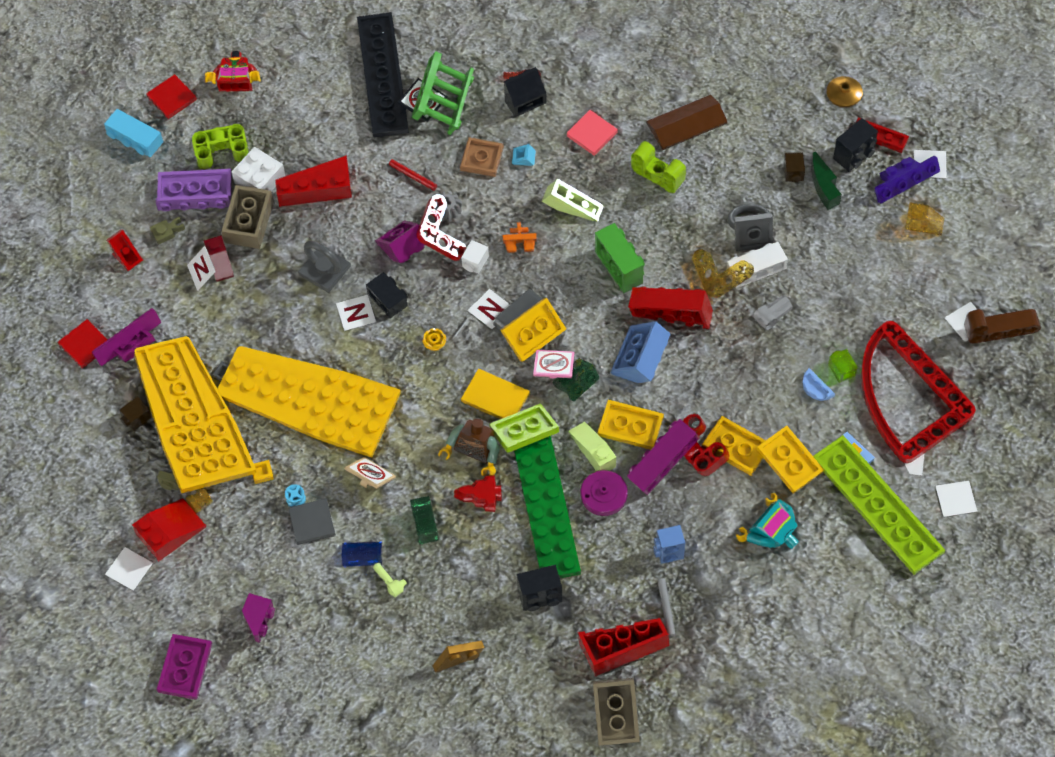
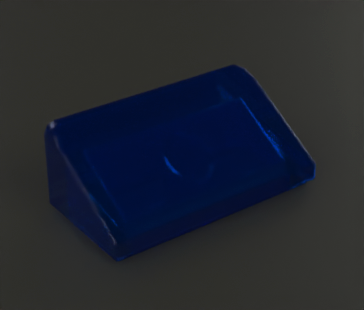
(361, 553)

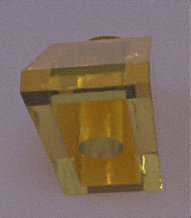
(924, 219)

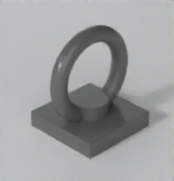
(751, 230)
(323, 266)

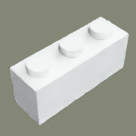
(765, 261)

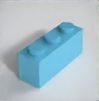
(133, 133)

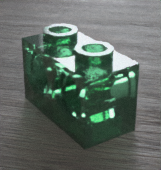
(424, 520)

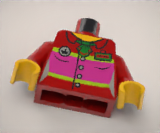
(233, 74)

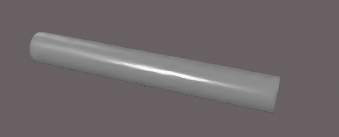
(666, 607)

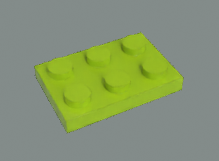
(524, 428)

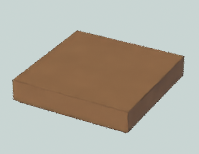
(481, 157)

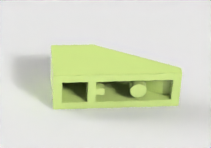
(570, 201)
(593, 447)

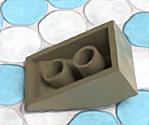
(616, 711)

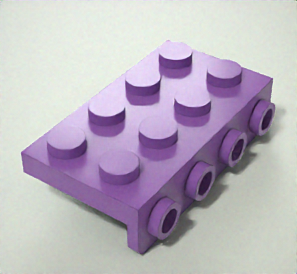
(194, 189)

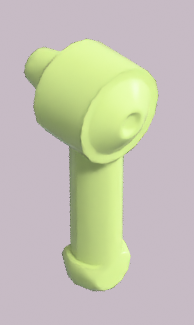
(394, 586)

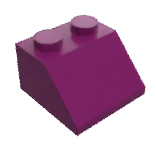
(401, 241)

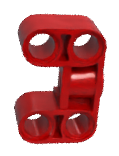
(697, 455)

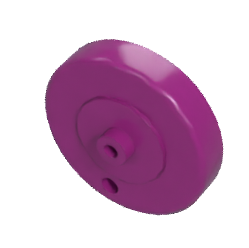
(604, 493)

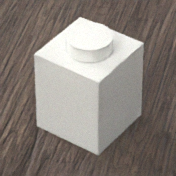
(475, 257)

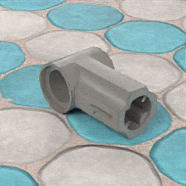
(768, 315)

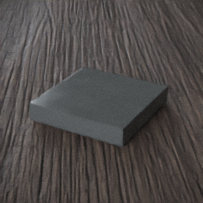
(311, 521)

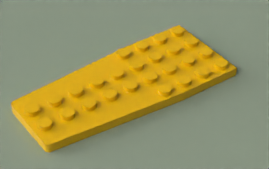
(310, 398)
(191, 416)

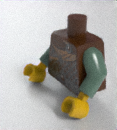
(474, 441)

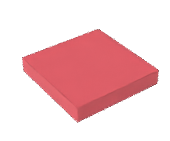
(592, 132)

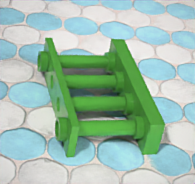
(426, 94)

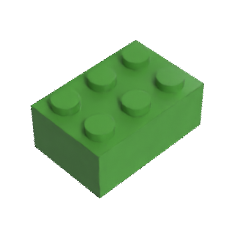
(619, 257)

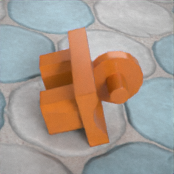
(511, 239)

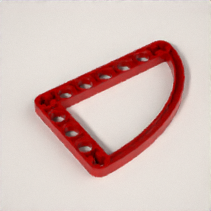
(924, 361)

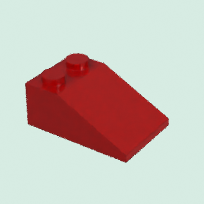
(168, 528)

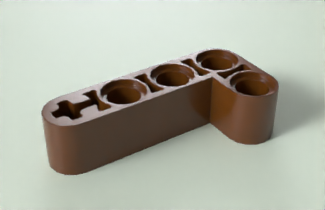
(1000, 326)

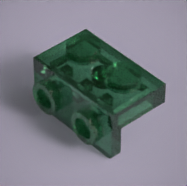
(583, 377)

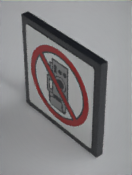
(409, 99)

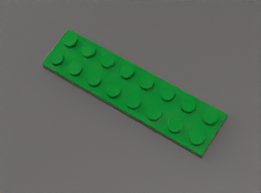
(547, 507)

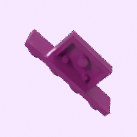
(128, 339)

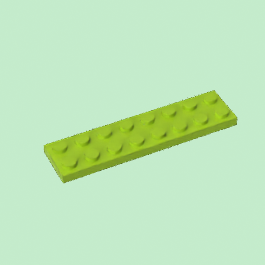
(879, 505)

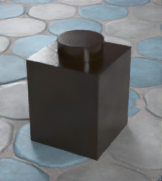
(794, 167)
(135, 414)

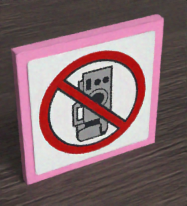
(553, 364)

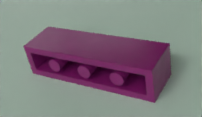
(663, 456)

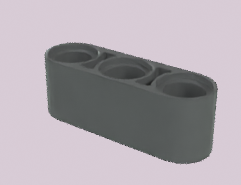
(517, 308)

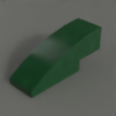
(824, 182)

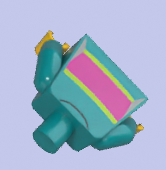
(773, 526)

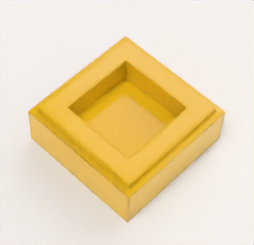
(263, 472)

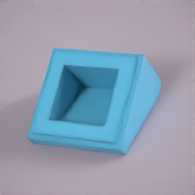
(524, 155)

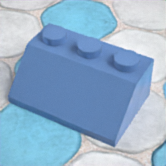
(641, 352)

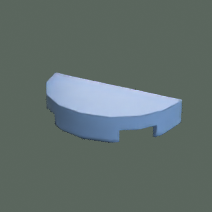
(816, 387)

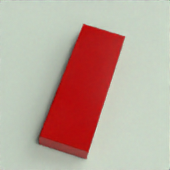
(889, 138)

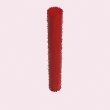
(410, 173)

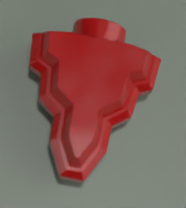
(481, 493)

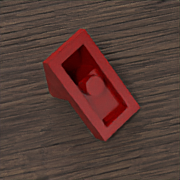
(124, 250)

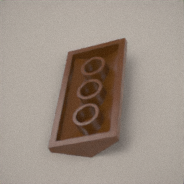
(687, 122)

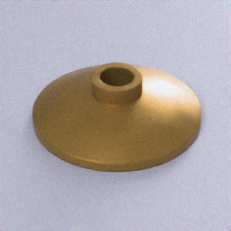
(844, 97)

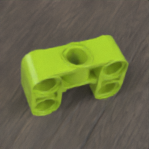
(219, 139)
(646, 164)

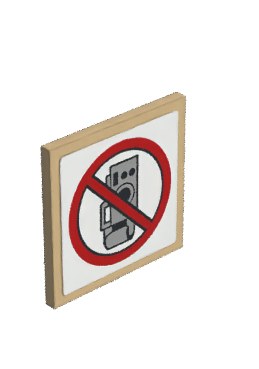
(370, 473)

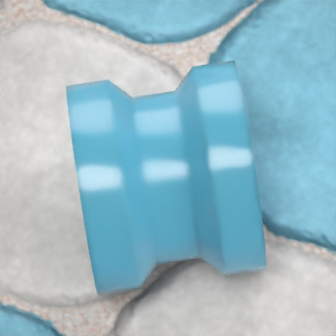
(292, 492)

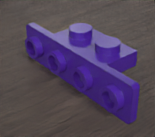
(904, 176)

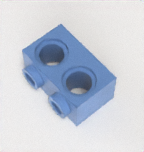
(669, 544)

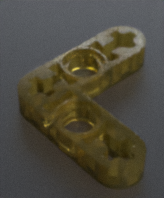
(720, 279)

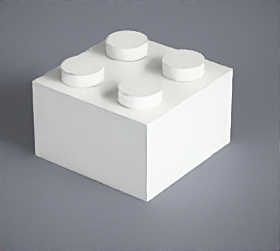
(258, 171)

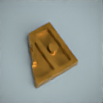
(458, 654)

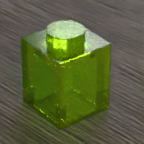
(842, 365)

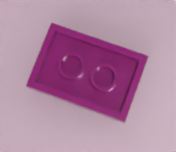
(184, 666)

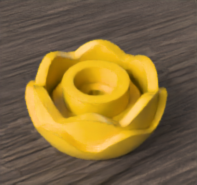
(433, 334)

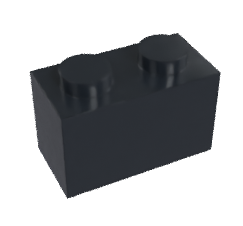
(387, 294)

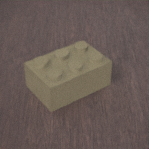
(247, 216)

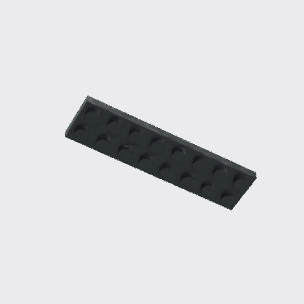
(382, 74)

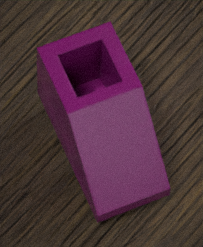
(256, 613)

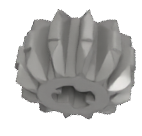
(452, 208)

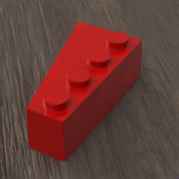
(315, 184)
(671, 305)
(622, 644)

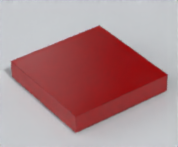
(171, 96)
(82, 342)

